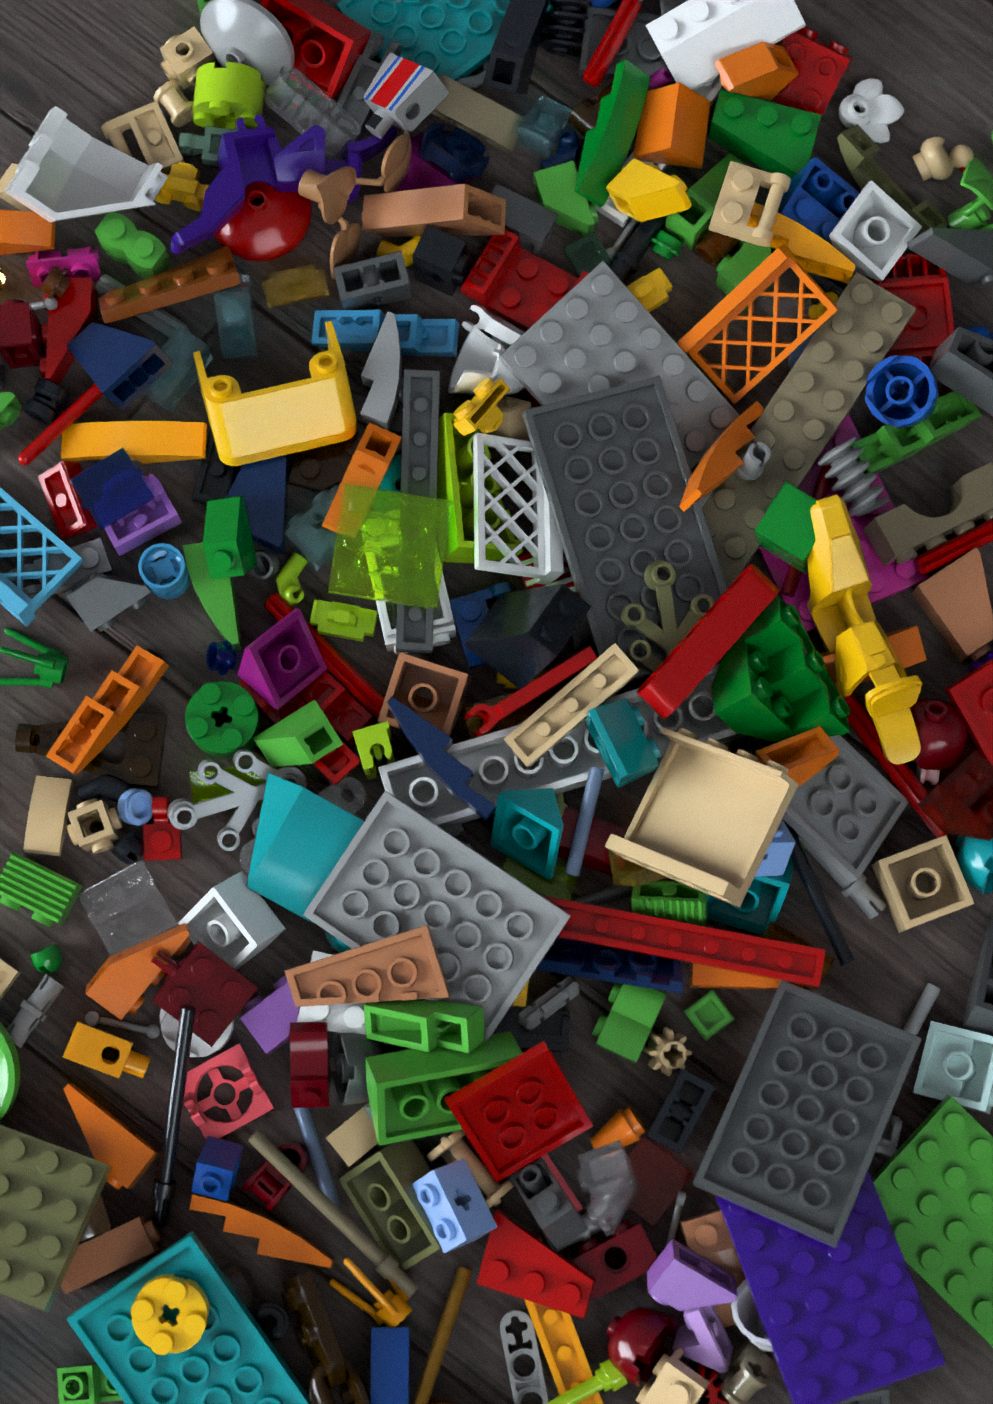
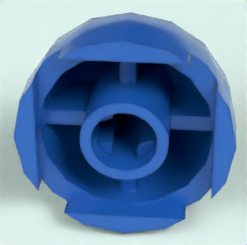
(901, 391)

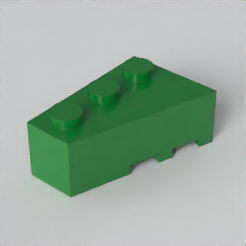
(764, 132)

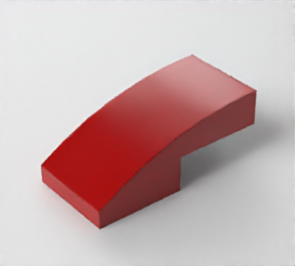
(338, 706)

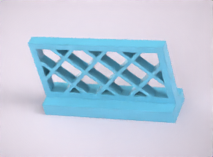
(12, 596)

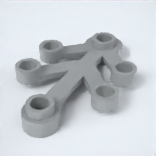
(243, 796)

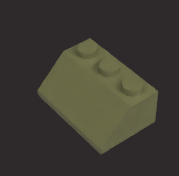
(388, 1202)

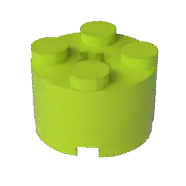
(227, 94)

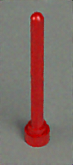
(54, 430)

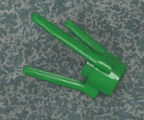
(50, 665)

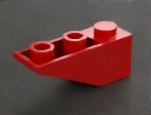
(71, 317)

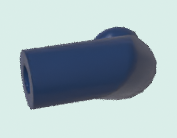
(567, 150)

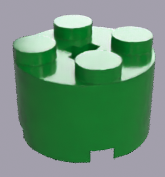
(215, 701)

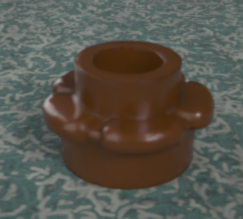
(56, 283)

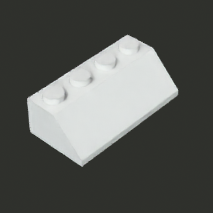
(708, 30)

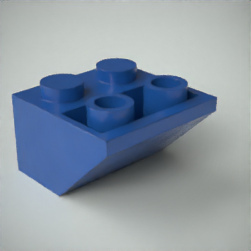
(817, 198)

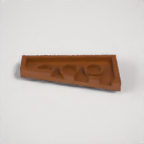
(186, 281)

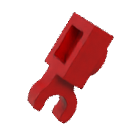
(161, 839)

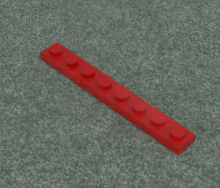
(691, 943)

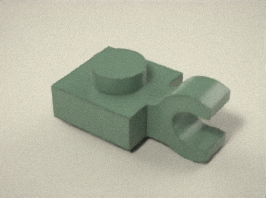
(206, 145)

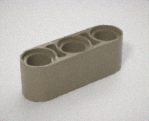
(478, 115)

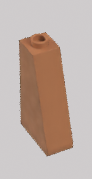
(450, 208)

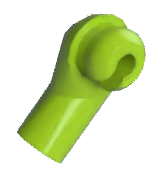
(288, 581)

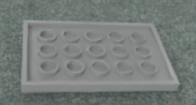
(609, 339)
(416, 874)

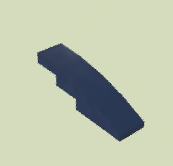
(431, 747)

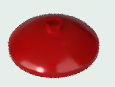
(267, 229)

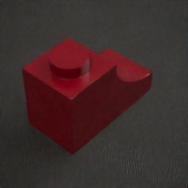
(309, 1064)

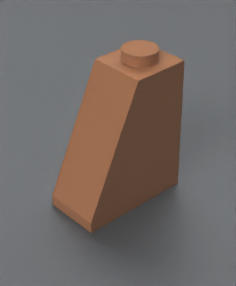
(960, 606)
(111, 1252)

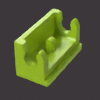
(372, 743)

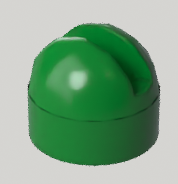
(47, 959)

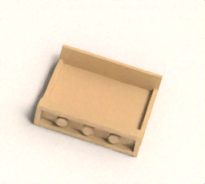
(707, 816)

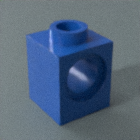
(217, 1168)

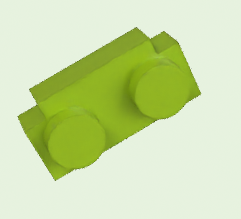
(343, 620)

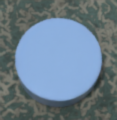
(135, 806)

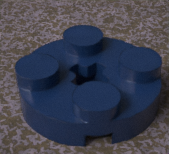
(454, 151)

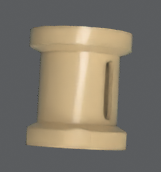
(175, 103)

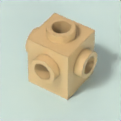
(184, 55)
(85, 817)

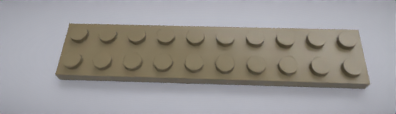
(806, 414)

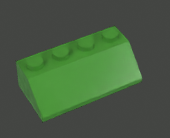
(411, 1086)

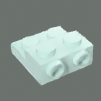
(957, 1065)

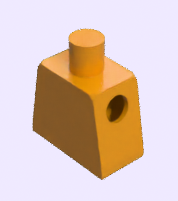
(88, 1043)

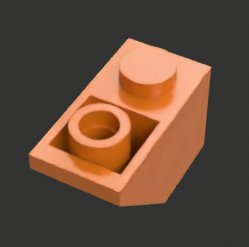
(757, 71)

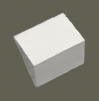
(874, 232)

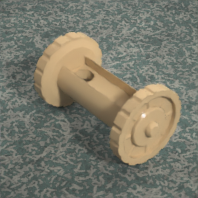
(453, 1149)

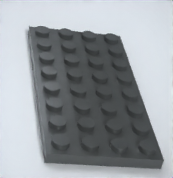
(615, 497)

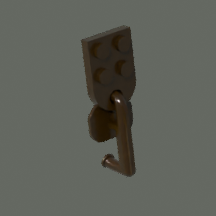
(319, 1339)

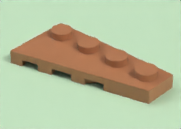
(383, 970)

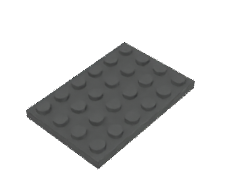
(807, 1113)

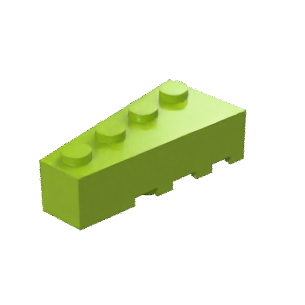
(456, 485)

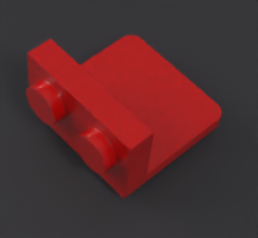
(819, 71)

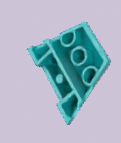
(297, 844)

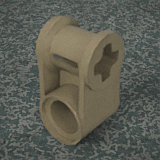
(747, 1373)

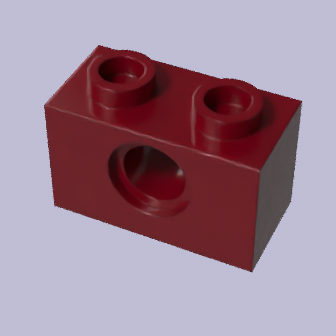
(20, 334)
(638, 1257)

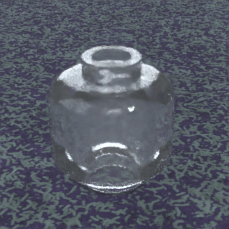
(787, 306)

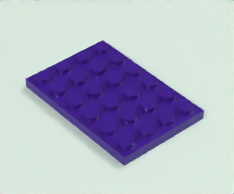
(839, 1314)

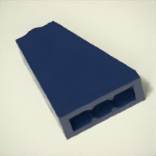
(119, 361)
(266, 500)

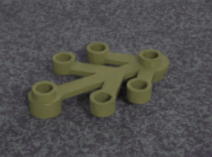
(670, 634)

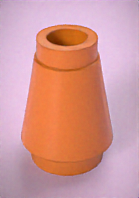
(621, 1126)

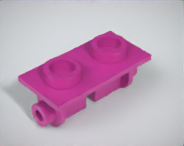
(79, 262)

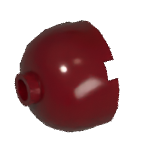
(940, 733)
(639, 1342)

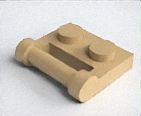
(151, 135)
(737, 201)

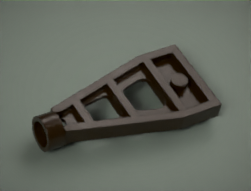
(142, 751)

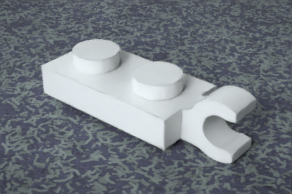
(500, 329)

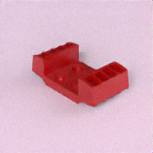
(516, 282)
(928, 290)

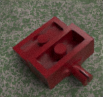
(206, 984)

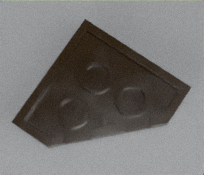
(327, 465)

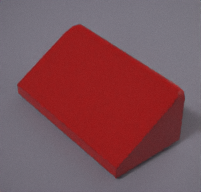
(64, 500)

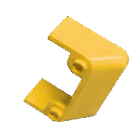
(282, 416)

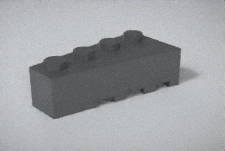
(966, 366)

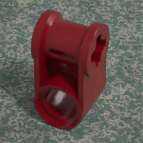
(274, 1179)

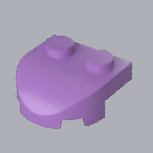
(146, 521)

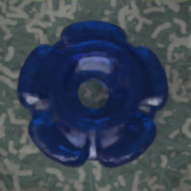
(221, 657)

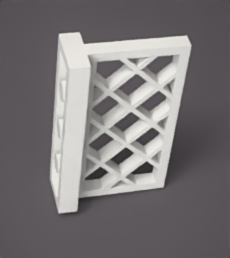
(547, 544)

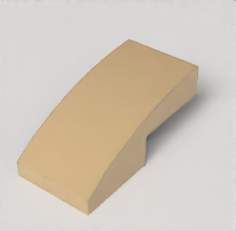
(48, 815)
(354, 1137)

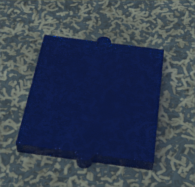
(112, 488)

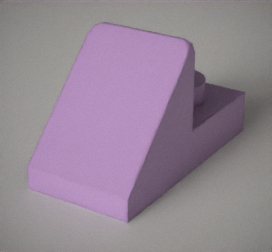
(705, 1339)

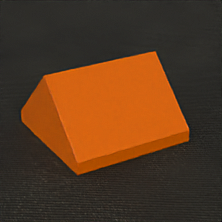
(673, 127)

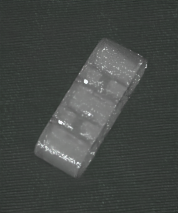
(306, 105)

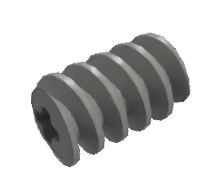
(852, 479)

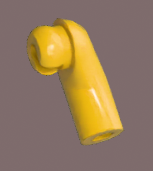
(407, 249)

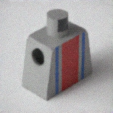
(402, 95)

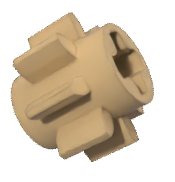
(667, 1051)

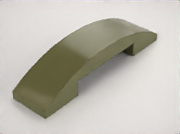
(858, 155)

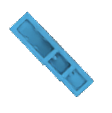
(359, 329)

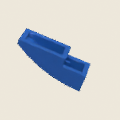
(390, 1365)

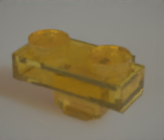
(295, 285)

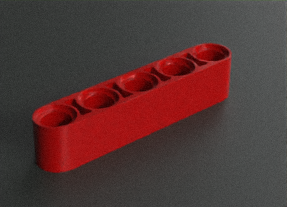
(708, 641)

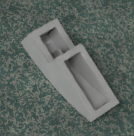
(383, 376)

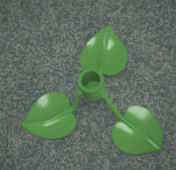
(975, 213)

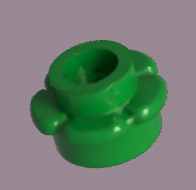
(666, 245)

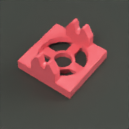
(260, 1100)

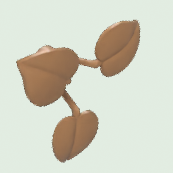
(334, 189)

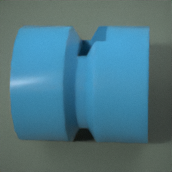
(164, 571)

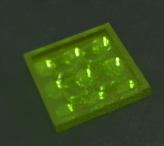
(390, 546)

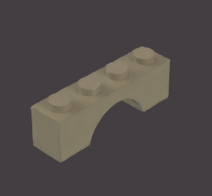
(903, 532)

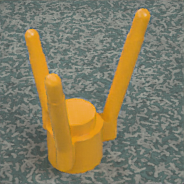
(390, 1307)

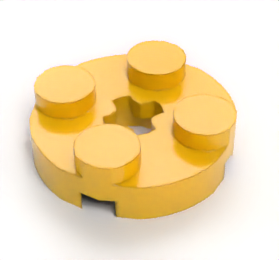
(162, 1334)

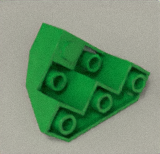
(777, 681)

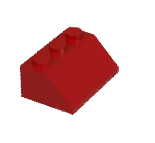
(322, 40)

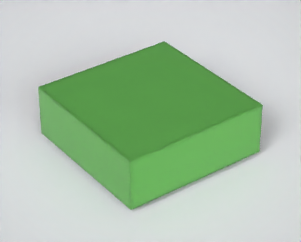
(708, 1015)

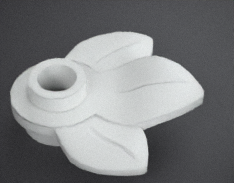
(874, 109)

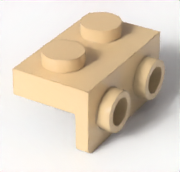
(674, 1383)

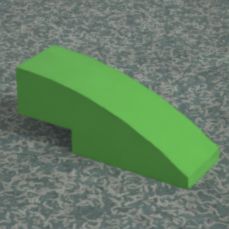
(215, 595)
(425, 1024)

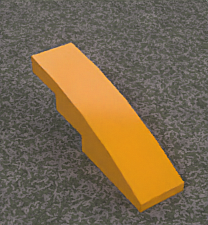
(808, 248)
(142, 440)

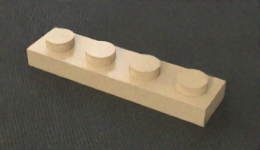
(571, 704)

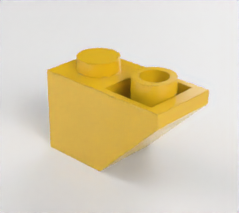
(647, 192)

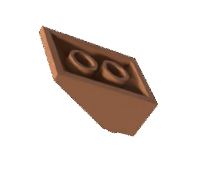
(710, 1238)

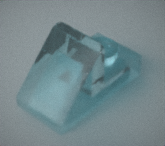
(542, 126)

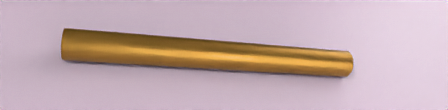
(442, 1336)

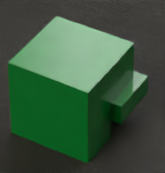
(788, 527)

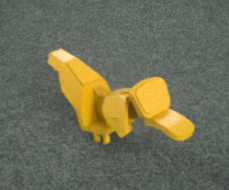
(849, 627)

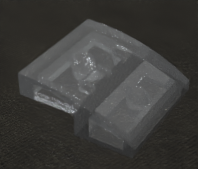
(127, 908)

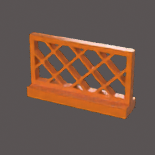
(743, 297)

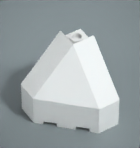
(77, 176)

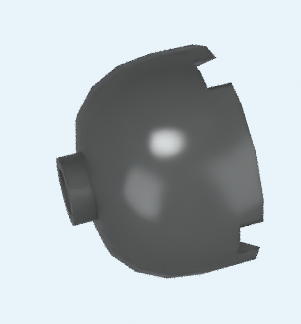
(350, 1073)

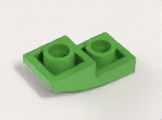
(84, 1385)

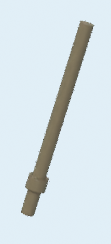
(384, 1263)

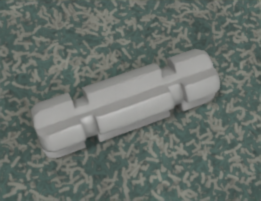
(548, 1003)

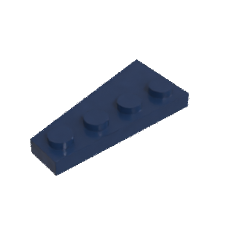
(613, 965)

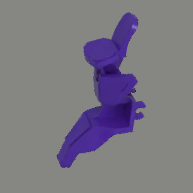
(258, 157)

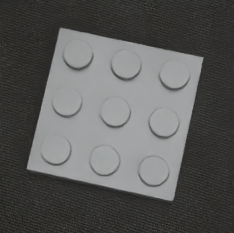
(845, 811)

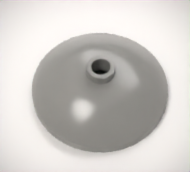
(246, 35)

